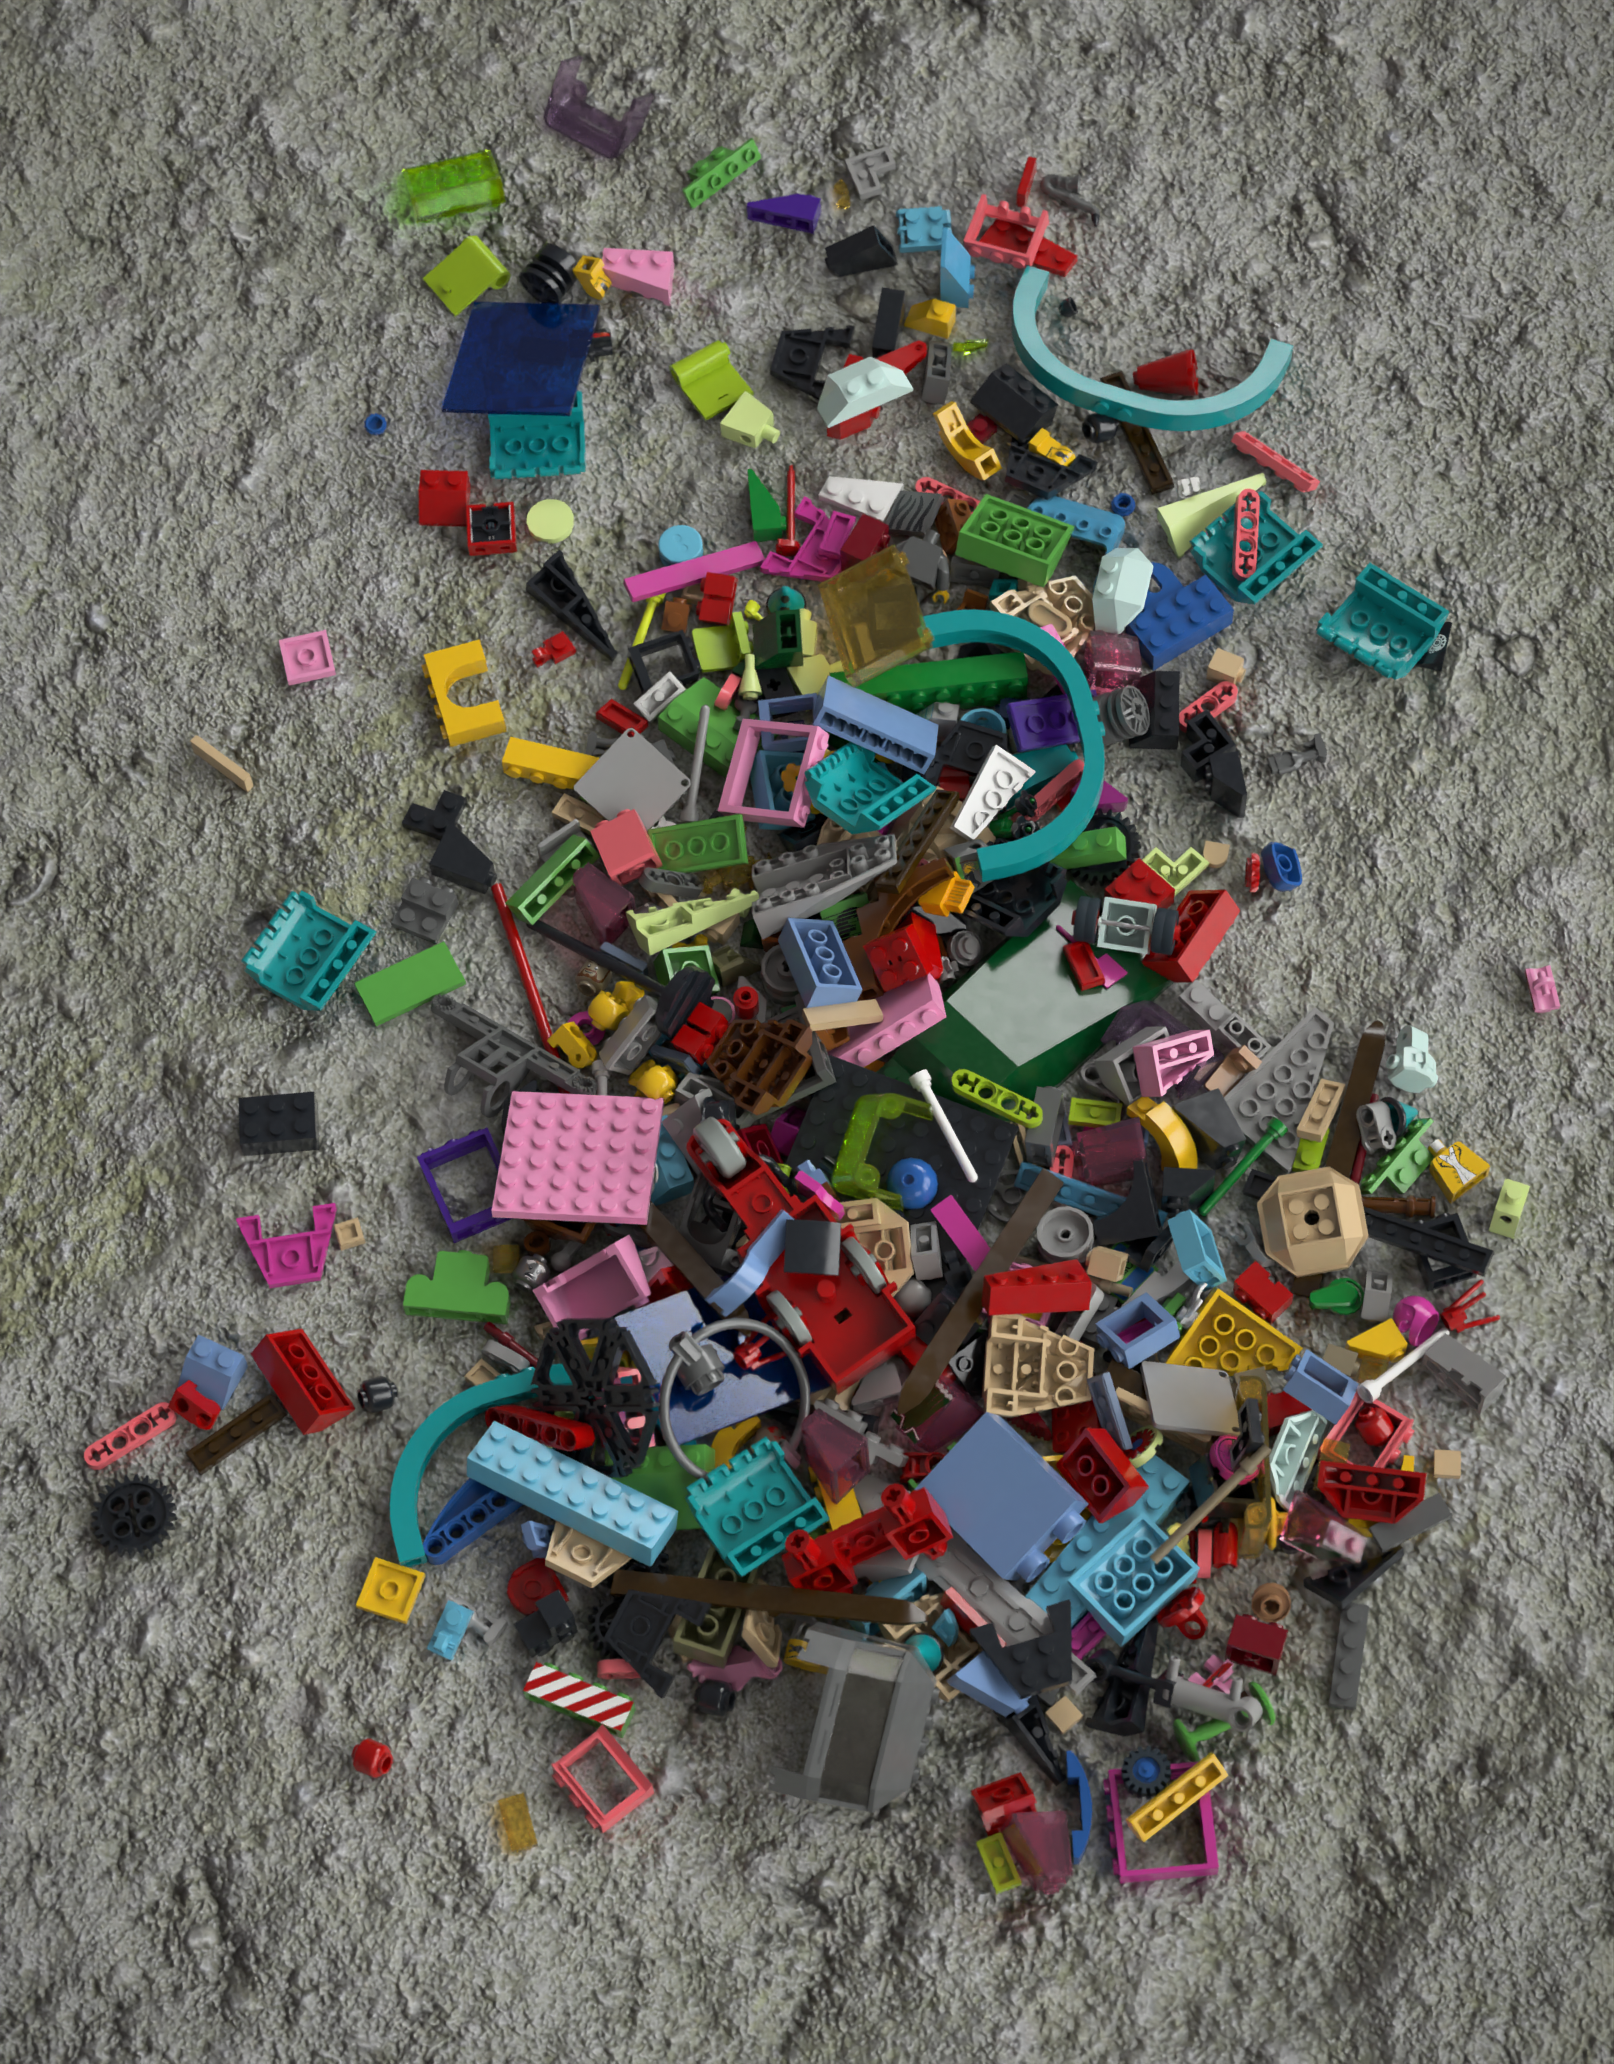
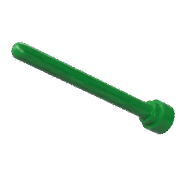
(1274, 1130)

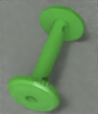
(1213, 1727)

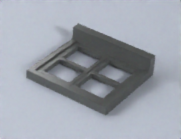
(821, 1063)

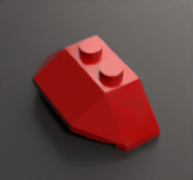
(1371, 1491)

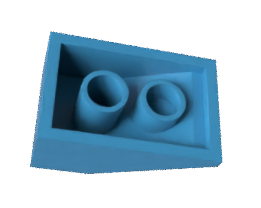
(955, 272)

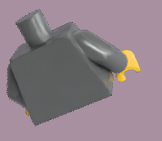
(927, 563)

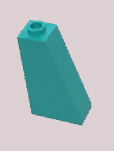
(1047, 764)

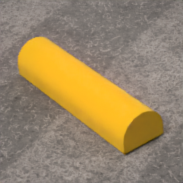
(1176, 1797)

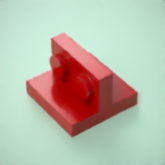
(1001, 1799)

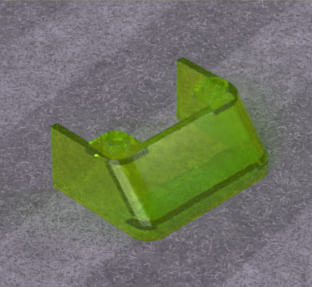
(850, 1172)

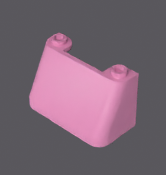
(597, 1286)

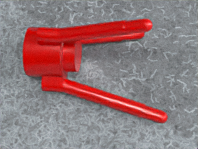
(1454, 1315)
(748, 1354)

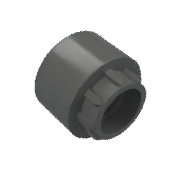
(704, 1373)

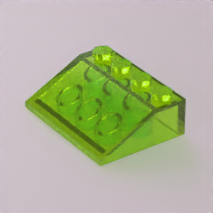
(454, 186)

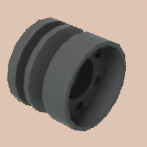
(1123, 714)

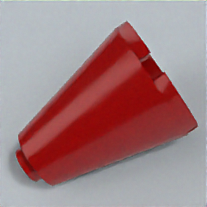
(1169, 375)

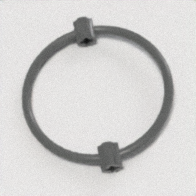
(688, 1351)

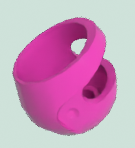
(1418, 1316)

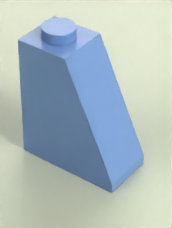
(984, 1683)

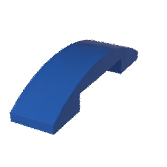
(1076, 1775)

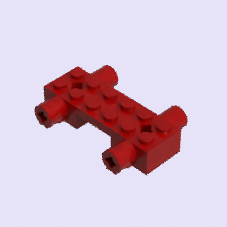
(906, 1521)

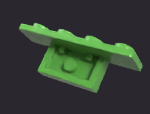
(718, 170)
(1403, 1162)

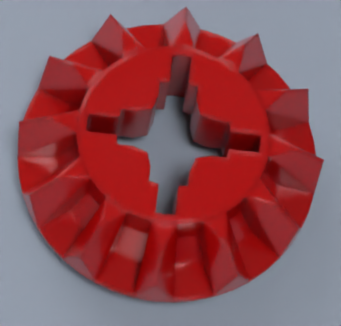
(1252, 872)

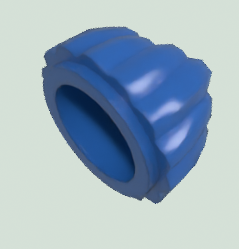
(375, 424)

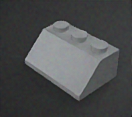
(633, 1037)
(1118, 1065)

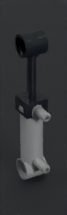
(1174, 1690)

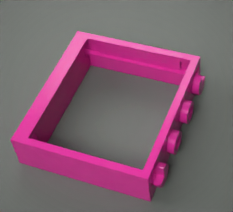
(1117, 1841)

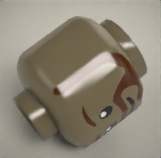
(592, 978)

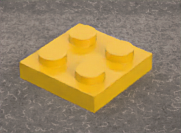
(390, 1590)

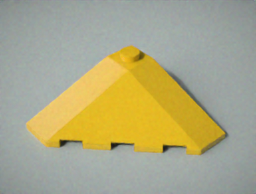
(1231, 1339)

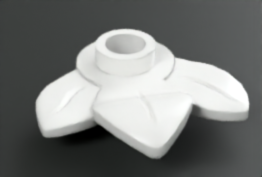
(1188, 1314)

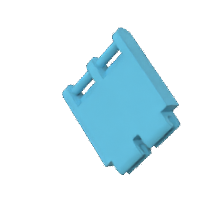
(922, 228)

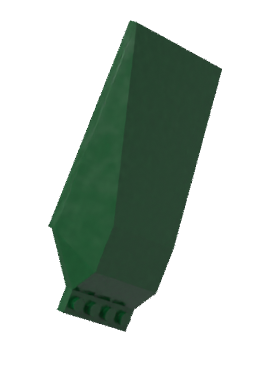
(1023, 1015)

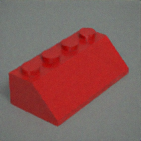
(1203, 923)
(302, 1380)

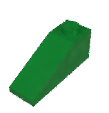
(765, 511)

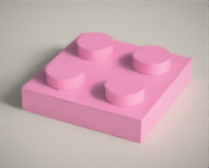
(307, 657)

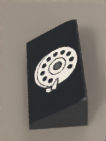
(1435, 655)

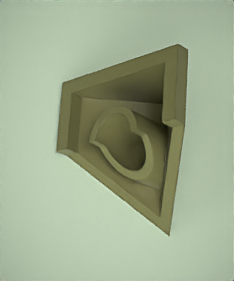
(731, 964)

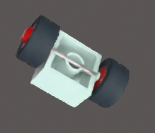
(1126, 925)

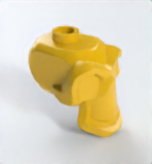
(610, 1009)
(654, 1081)

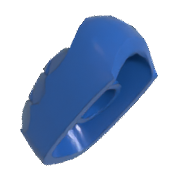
(1281, 866)

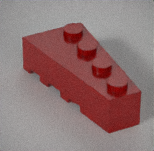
(1038, 1289)

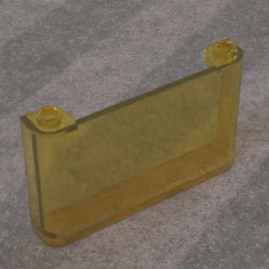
(875, 615)
(1257, 1517)

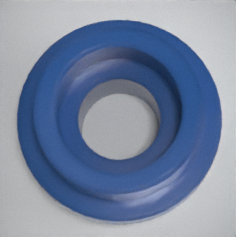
(1123, 499)

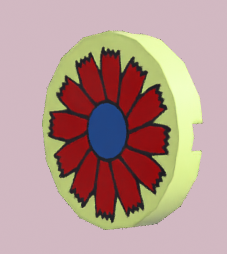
(1143, 1443)

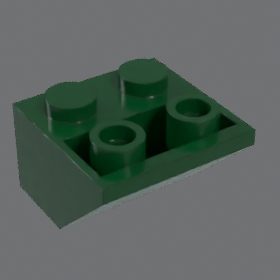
(778, 640)

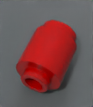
(746, 1002)

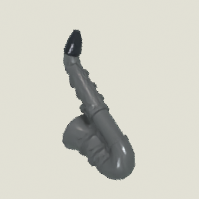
(1061, 188)

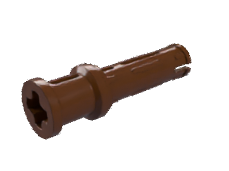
(1409, 1206)

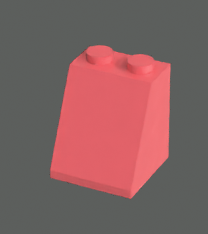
(625, 847)

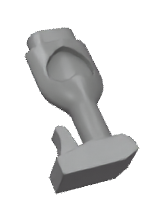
(491, 1633)

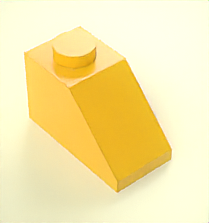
(932, 317)
(1380, 1342)

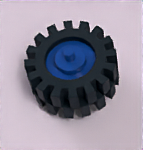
(1146, 1772)

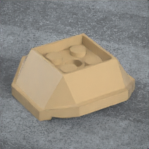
(884, 1235)
(1317, 1247)

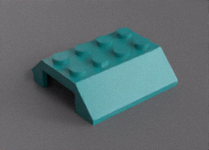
(538, 444)
(1278, 552)
(1384, 623)
(859, 791)
(305, 952)
(753, 1506)

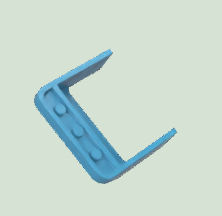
(1088, 522)

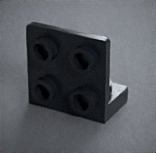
(969, 1363)

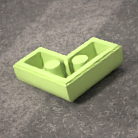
(1181, 871)

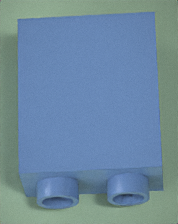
(1005, 1499)

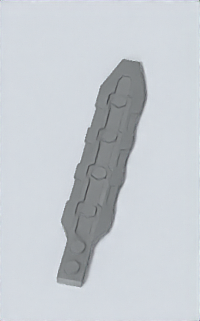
(981, 1587)

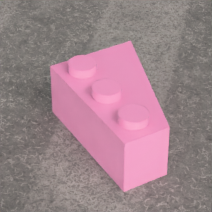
(641, 272)
(1169, 1059)

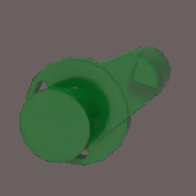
(1338, 1296)

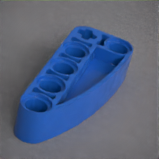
(458, 1513)

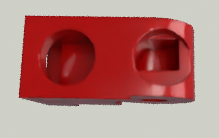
(194, 1406)

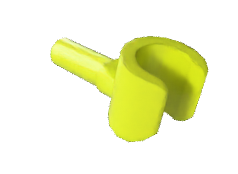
(751, 610)

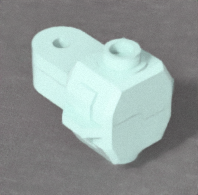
(1412, 1065)

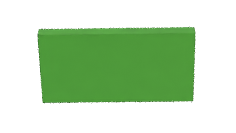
(701, 844)
(409, 983)

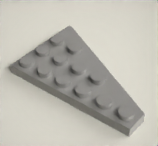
(1282, 1087)

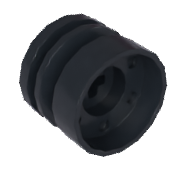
(549, 274)

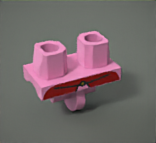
(1542, 989)
(1219, 1671)

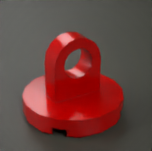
(1183, 1610)

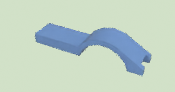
(754, 1267)

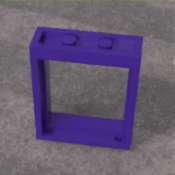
(450, 1151)

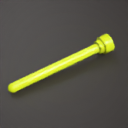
(652, 603)

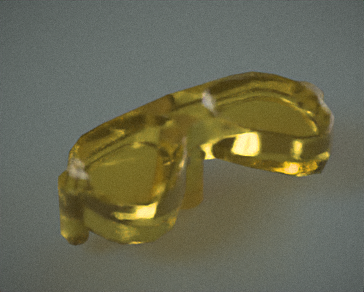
(842, 189)

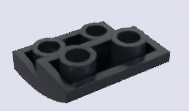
(812, 1247)

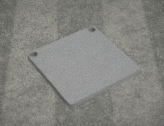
(632, 777)
(1190, 1399)

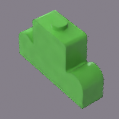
(458, 1291)

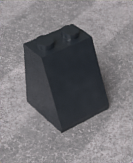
(1212, 1128)

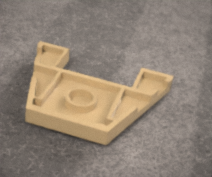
(582, 1556)

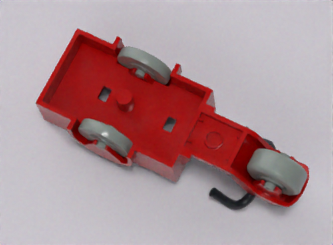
(798, 1302)

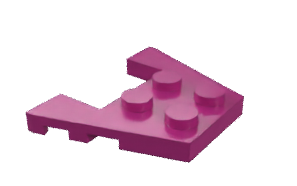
(807, 562)
(291, 1257)

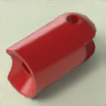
(1225, 1546)

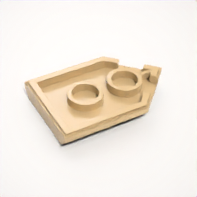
(762, 1636)

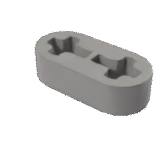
(504, 1356)

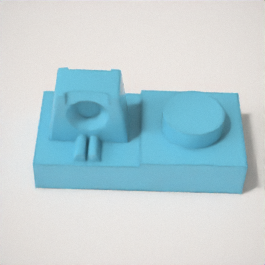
(450, 1630)

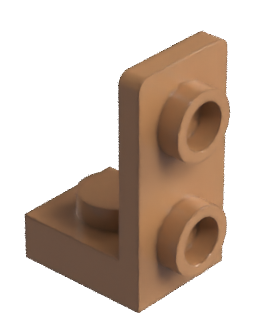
(1232, 1070)

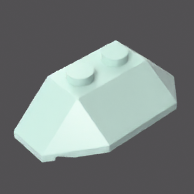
(860, 389)
(1120, 589)
(1295, 1454)

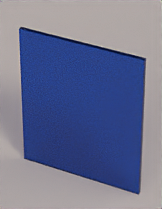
(521, 358)
(741, 1393)

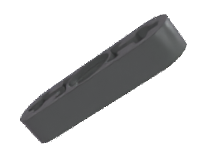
(671, 882)

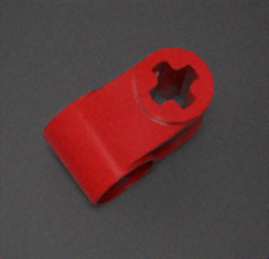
(921, 1465)

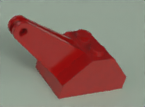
(903, 359)

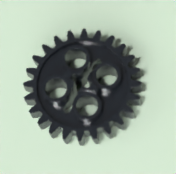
(1112, 869)
(157, 1510)

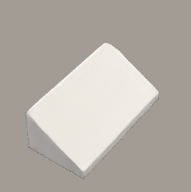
(659, 696)

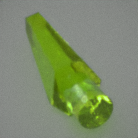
(970, 345)

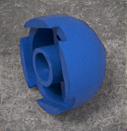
(914, 1181)

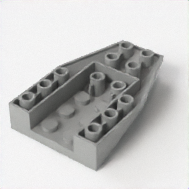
(816, 878)

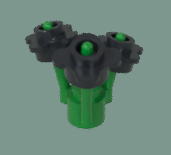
(1020, 828)

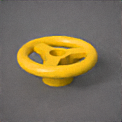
(1276, 1526)

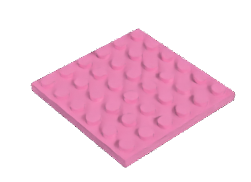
(578, 1158)

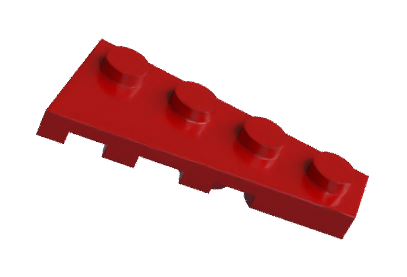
(1017, 238)

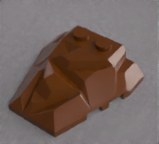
(762, 1062)

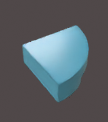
(947, 1627)

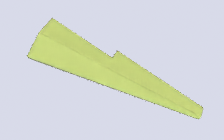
(1192, 515)
(675, 923)

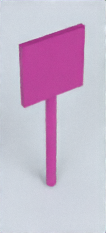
(1111, 969)

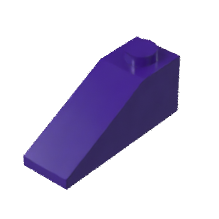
(790, 211)

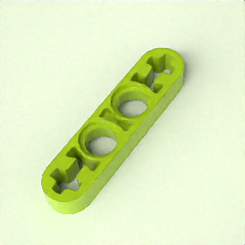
(999, 1095)

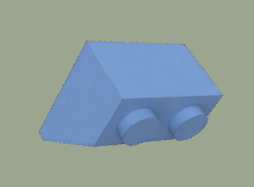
(213, 1370)

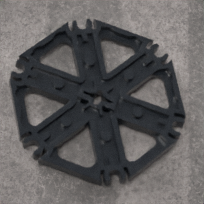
(588, 1380)

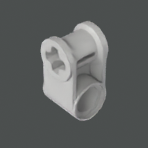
(1095, 1087)
(1374, 1125)

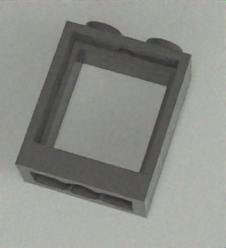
(1043, 1140)

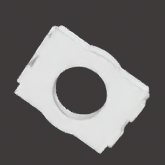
(1184, 485)

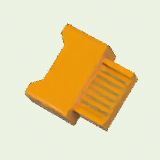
(947, 897)

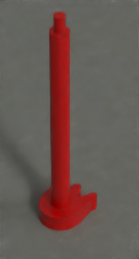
(789, 546)

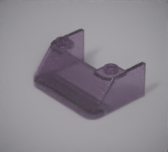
(583, 123)
(1146, 1013)

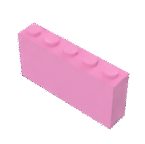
(905, 1012)

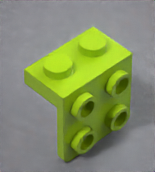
(722, 646)

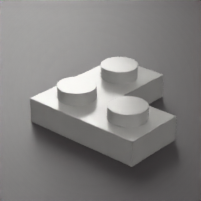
(864, 169)

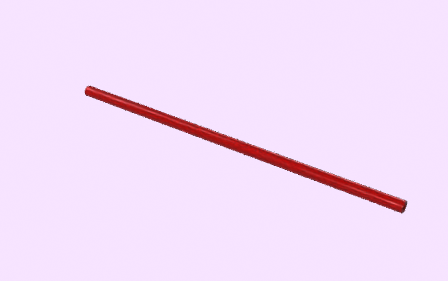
(525, 974)

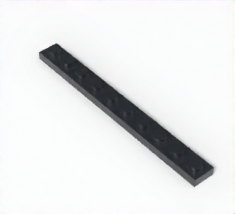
(1401, 1233)

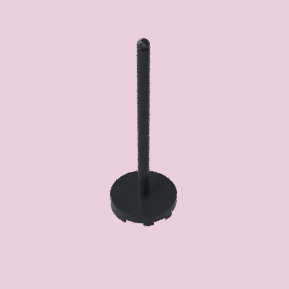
(676, 998)

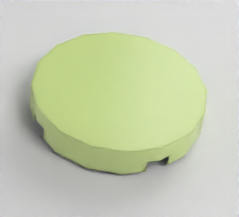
(550, 521)

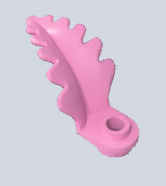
(738, 1670)

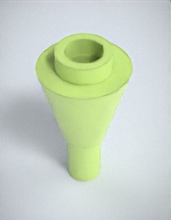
(750, 685)

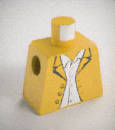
(1456, 1169)

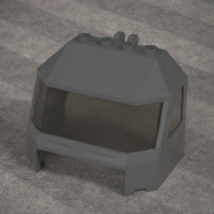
(866, 1721)

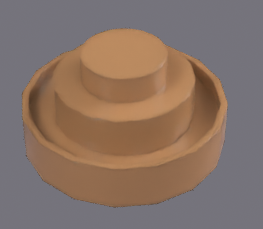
(1271, 1602)

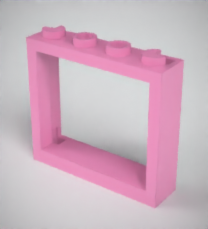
(742, 764)

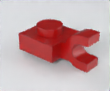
(555, 648)

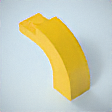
(964, 447)
(1169, 1132)
(730, 1440)

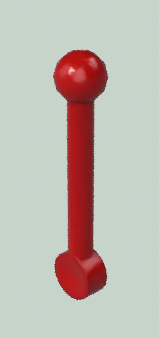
(1192, 1537)

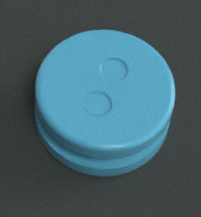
(679, 545)

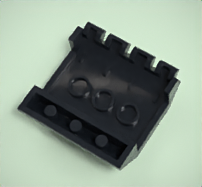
(1020, 901)

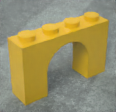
(461, 723)

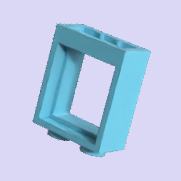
(1196, 1250)

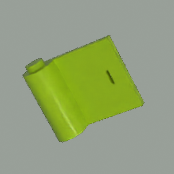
(467, 273)
(709, 379)

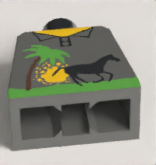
(964, 861)

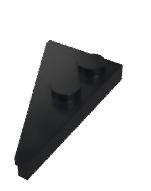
(1351, 1579)

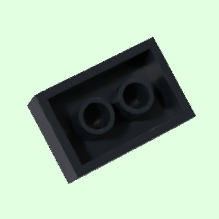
(278, 1123)

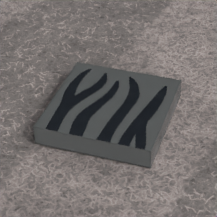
(913, 513)

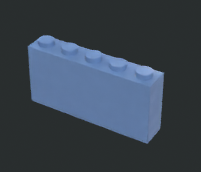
(875, 724)

